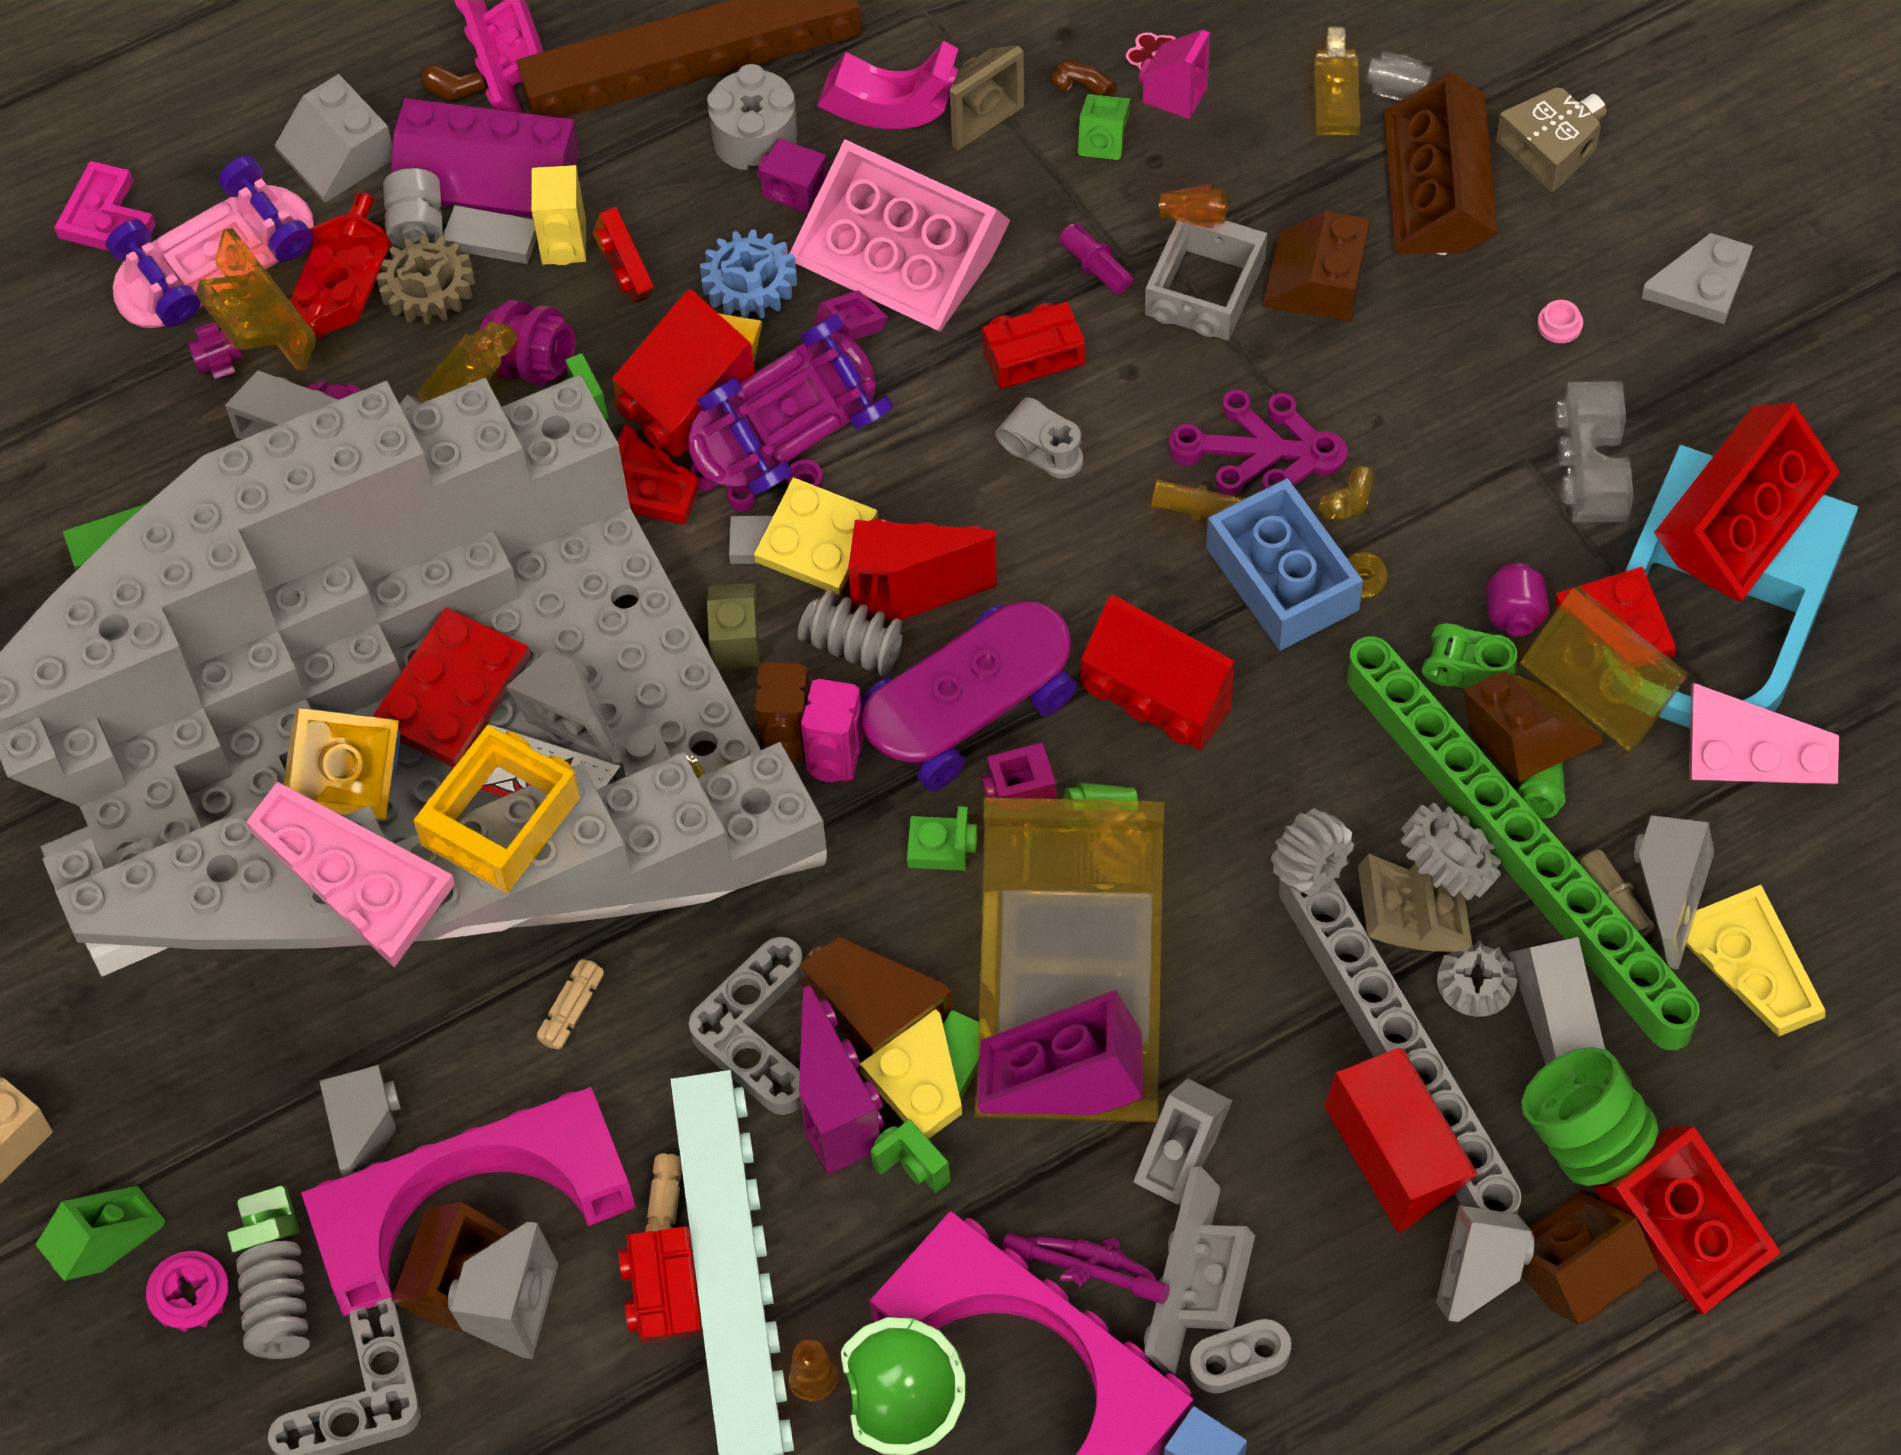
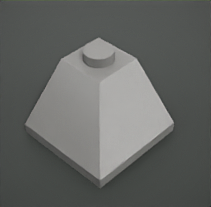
(506, 1291)

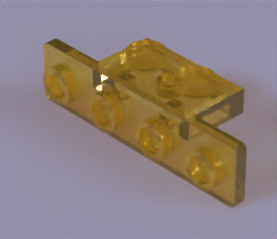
(252, 305)

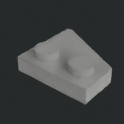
(1702, 278)

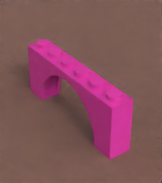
(364, 1212)
(966, 1275)

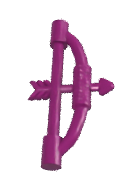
(1089, 1261)

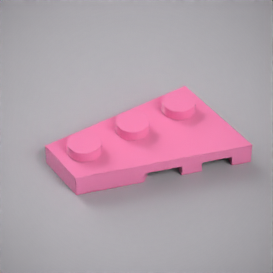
(1755, 744)

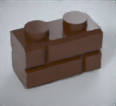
(781, 706)

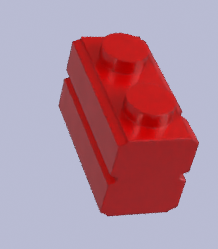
(1033, 344)
(662, 1285)

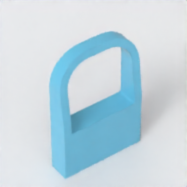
(1793, 580)

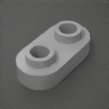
(1237, 1354)

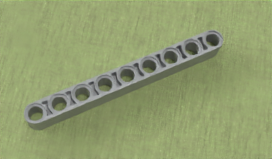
(1395, 1016)

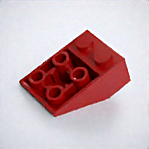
(918, 566)

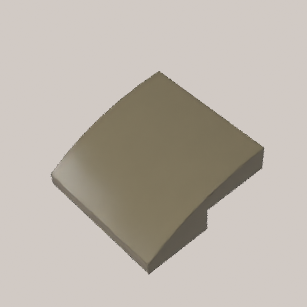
(1410, 910)

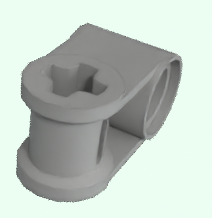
(1042, 438)

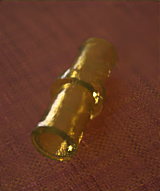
(1191, 500)

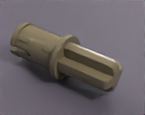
(1620, 893)

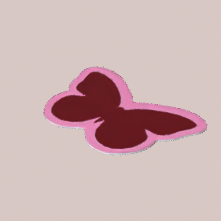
(1146, 47)

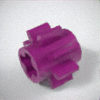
(213, 351)

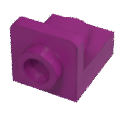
(857, 312)

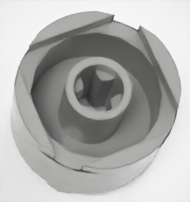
(750, 115)

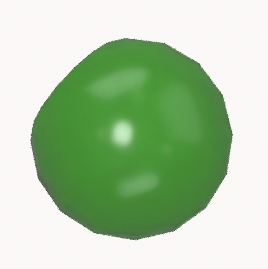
(903, 1385)

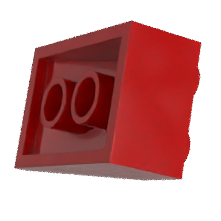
(1692, 1218)

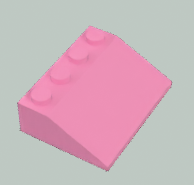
(897, 236)

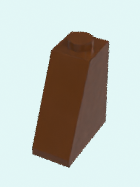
(871, 993)

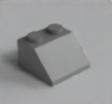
(334, 139)

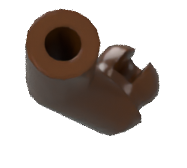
(1085, 74)

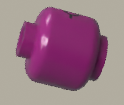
(1517, 599)

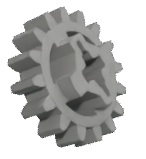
(1451, 851)

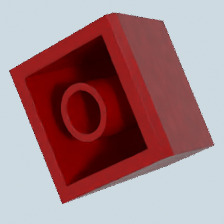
(675, 366)

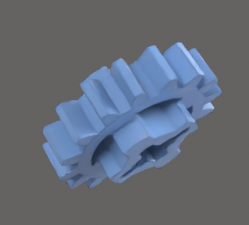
(748, 274)

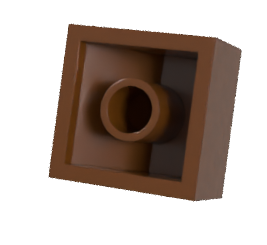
(1319, 266)
(1525, 724)
(442, 1244)
(1586, 1257)

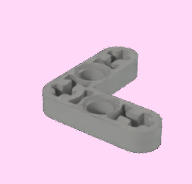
(737, 1033)
(378, 1394)

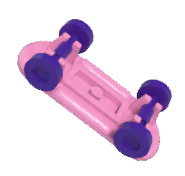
(161, 277)

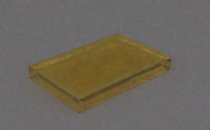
(1604, 668)

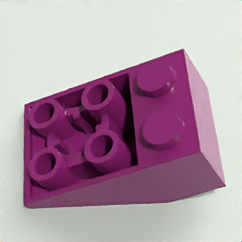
(835, 1104)

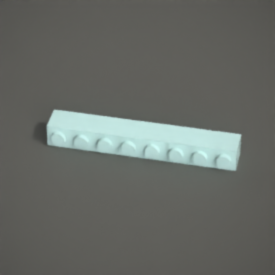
(727, 1266)

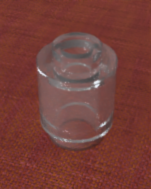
(1397, 75)

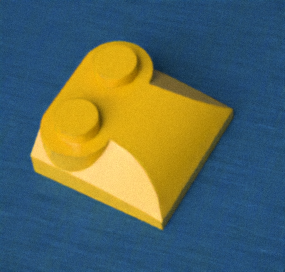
(342, 760)

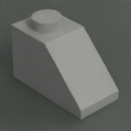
(360, 1116)
(1181, 1138)
(1482, 1259)

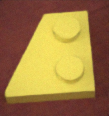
(917, 1076)

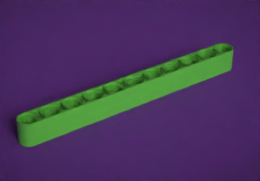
(1522, 859)

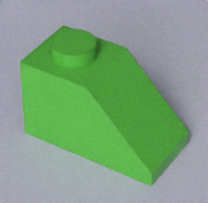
(97, 1231)

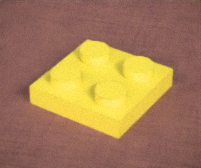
(812, 535)

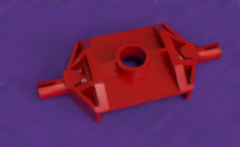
(342, 250)

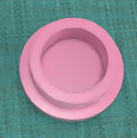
(1560, 321)

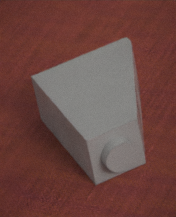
(1558, 997)

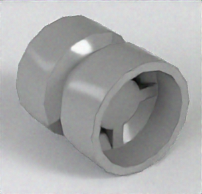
(412, 206)

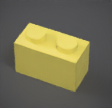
(559, 215)

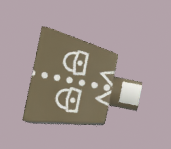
(1552, 134)

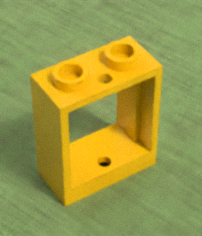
(473, 852)

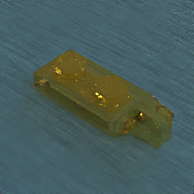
(1336, 87)
(470, 360)

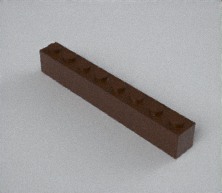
(679, 51)

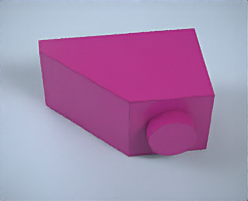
(1177, 74)

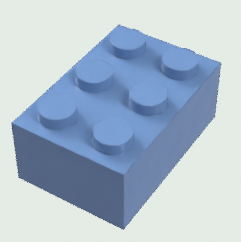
(1283, 564)

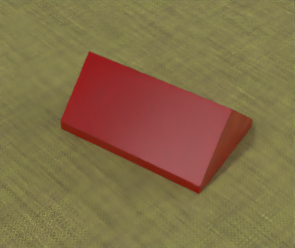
(1398, 1136)

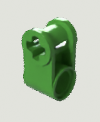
(1467, 656)

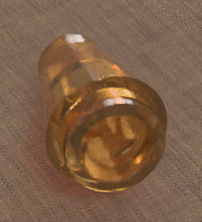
(1195, 205)
(811, 1371)

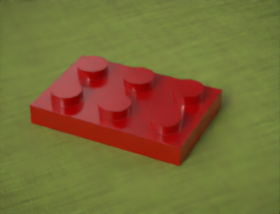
(452, 686)

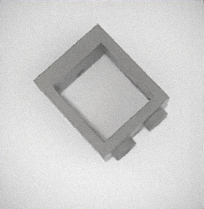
(1238, 247)

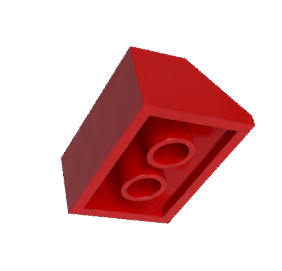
(1157, 673)

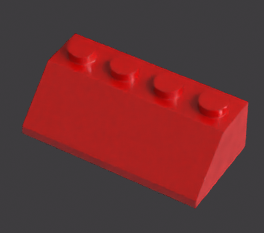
(1748, 500)

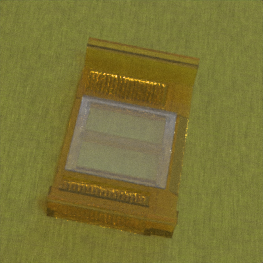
(1072, 918)

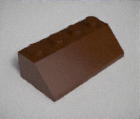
(1440, 169)

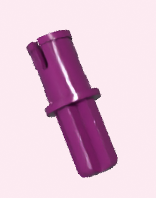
(1095, 258)

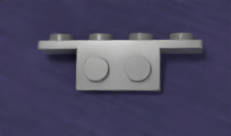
(1203, 1272)

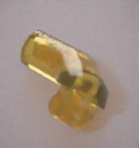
(1351, 499)

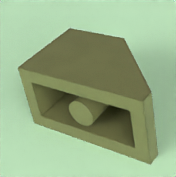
(733, 625)

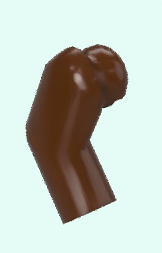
(449, 85)

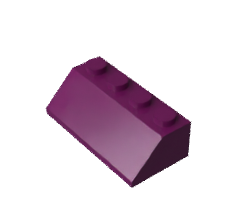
(481, 152)

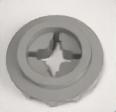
(1459, 990)

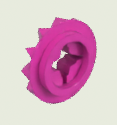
(165, 1286)

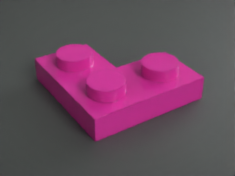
(96, 207)

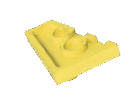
(1756, 960)

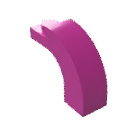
(888, 97)

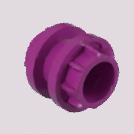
(541, 343)

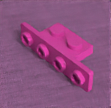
(499, 40)

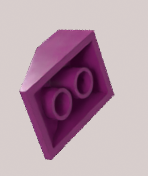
(1064, 1062)

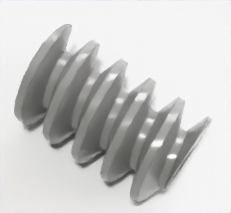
(851, 633)
(271, 1300)

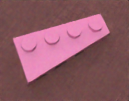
(357, 873)

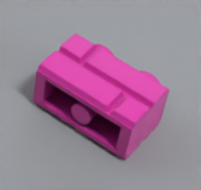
(832, 730)

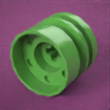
(1590, 1116)

